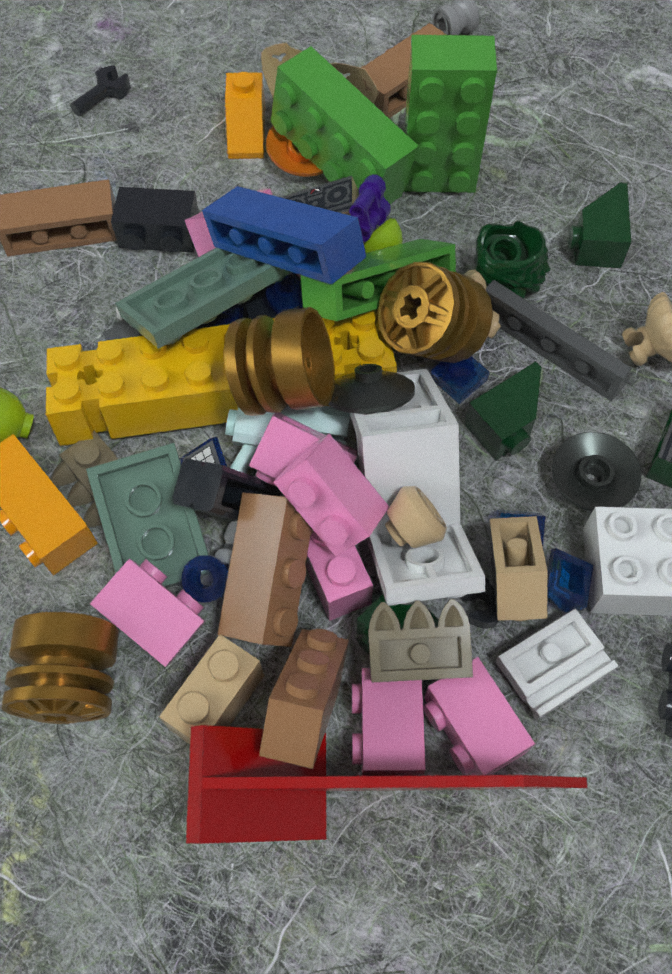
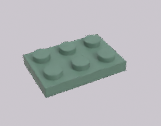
(140, 513)

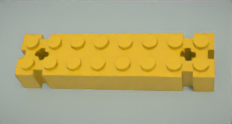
(183, 385)

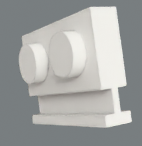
(556, 664)

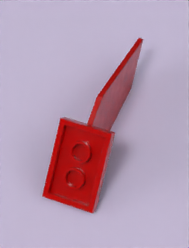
(261, 799)

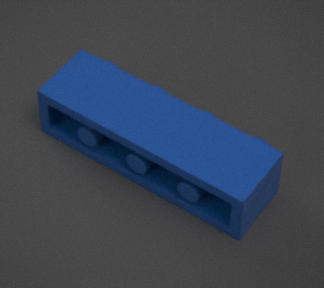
(286, 234)

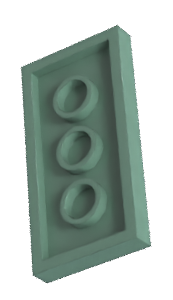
(195, 294)

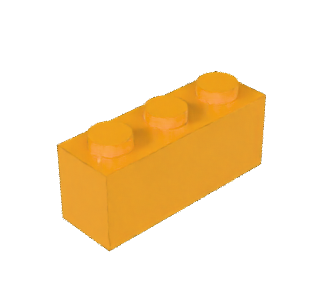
(39, 511)

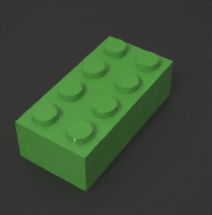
(448, 109)
(339, 125)

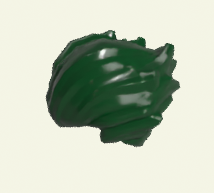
(512, 256)

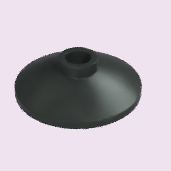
(371, 390)
(600, 456)

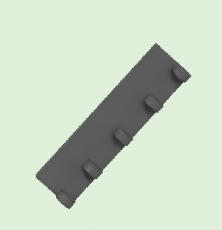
(558, 343)

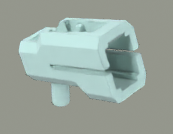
(249, 430)

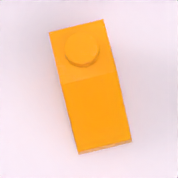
(245, 115)

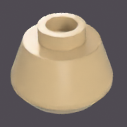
(414, 519)

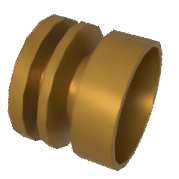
(434, 313)
(279, 362)
(61, 668)

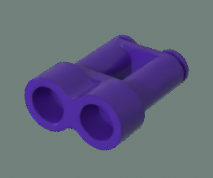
(371, 205)

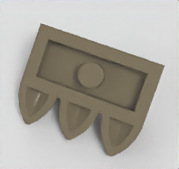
(73, 468)
(419, 647)

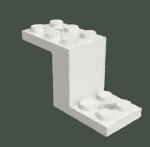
(418, 449)

